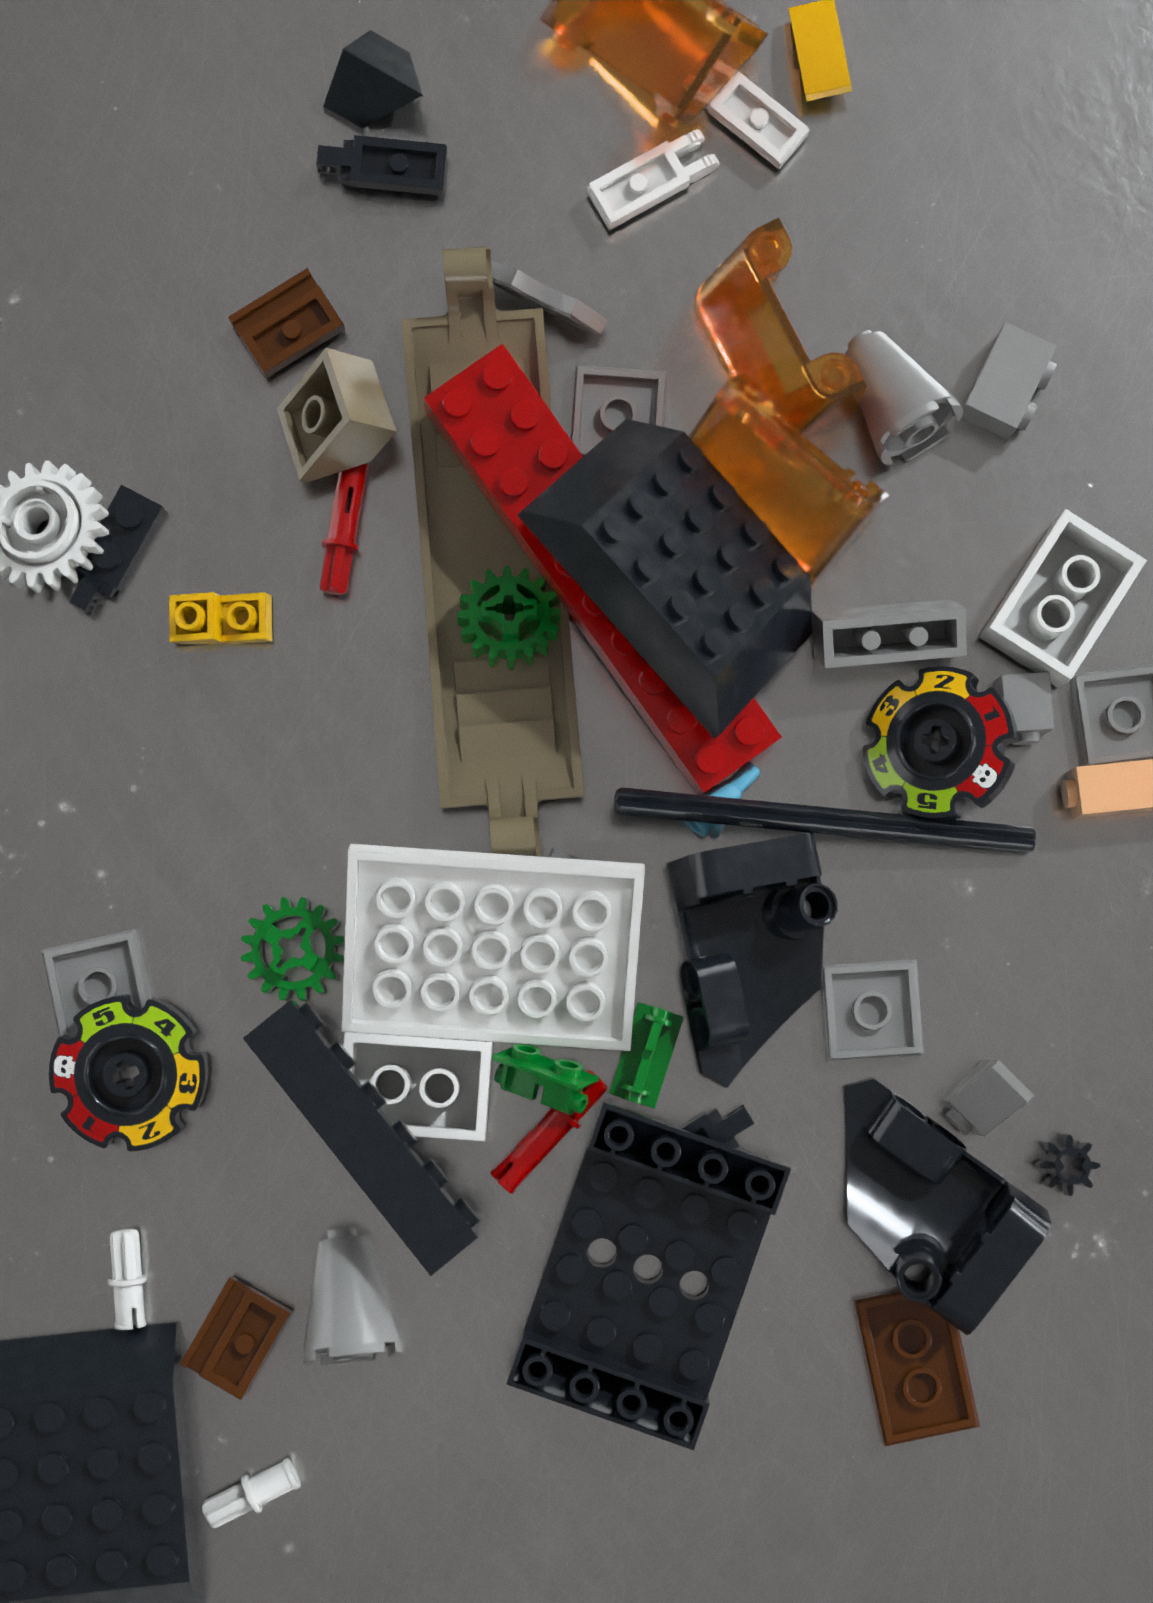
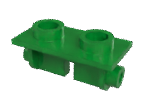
(645, 1065)
(562, 1079)

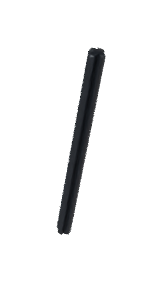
(823, 820)

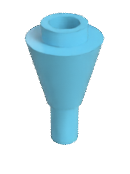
(730, 789)

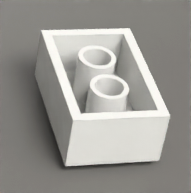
(1063, 598)
(428, 1082)

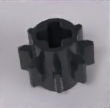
(1080, 1163)

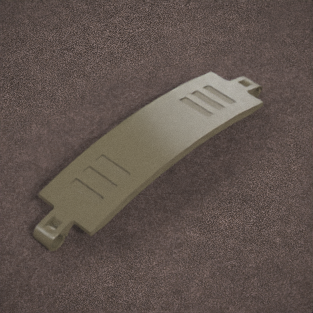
(498, 731)

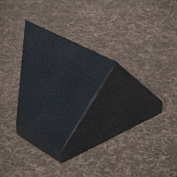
(371, 81)

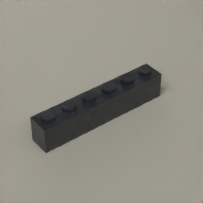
(362, 1136)

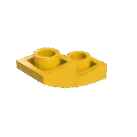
(820, 49)
(220, 618)

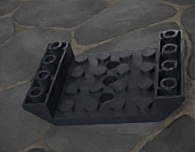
(631, 1343)

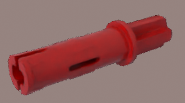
(342, 531)
(542, 1140)

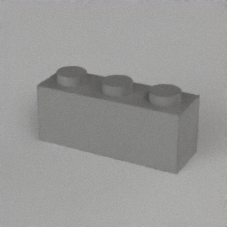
(889, 633)

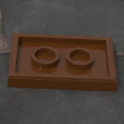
(914, 1369)

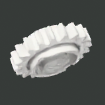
(71, 529)

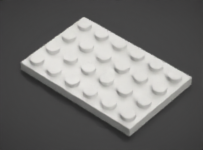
(491, 947)

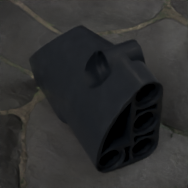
(748, 944)
(934, 1205)

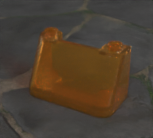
(665, 47)
(758, 339)
(784, 476)

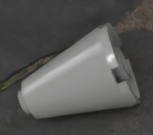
(901, 402)
(347, 1304)

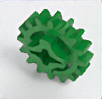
(530, 616)
(279, 968)

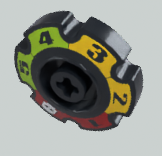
(963, 771)
(104, 1103)

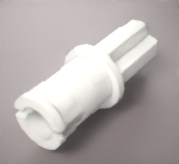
(127, 1279)
(251, 1494)

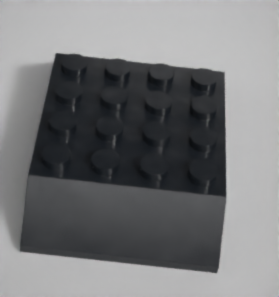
(678, 566)
(96, 1469)

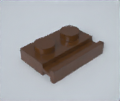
(286, 323)
(236, 1337)

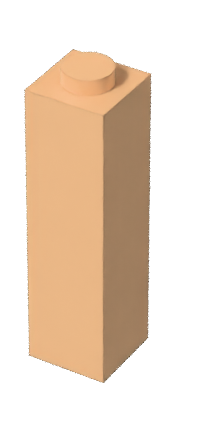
(1109, 789)

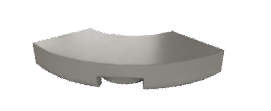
(541, 296)

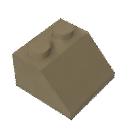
(335, 416)

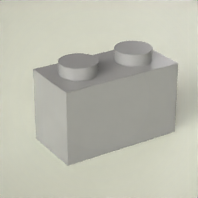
(1008, 380)

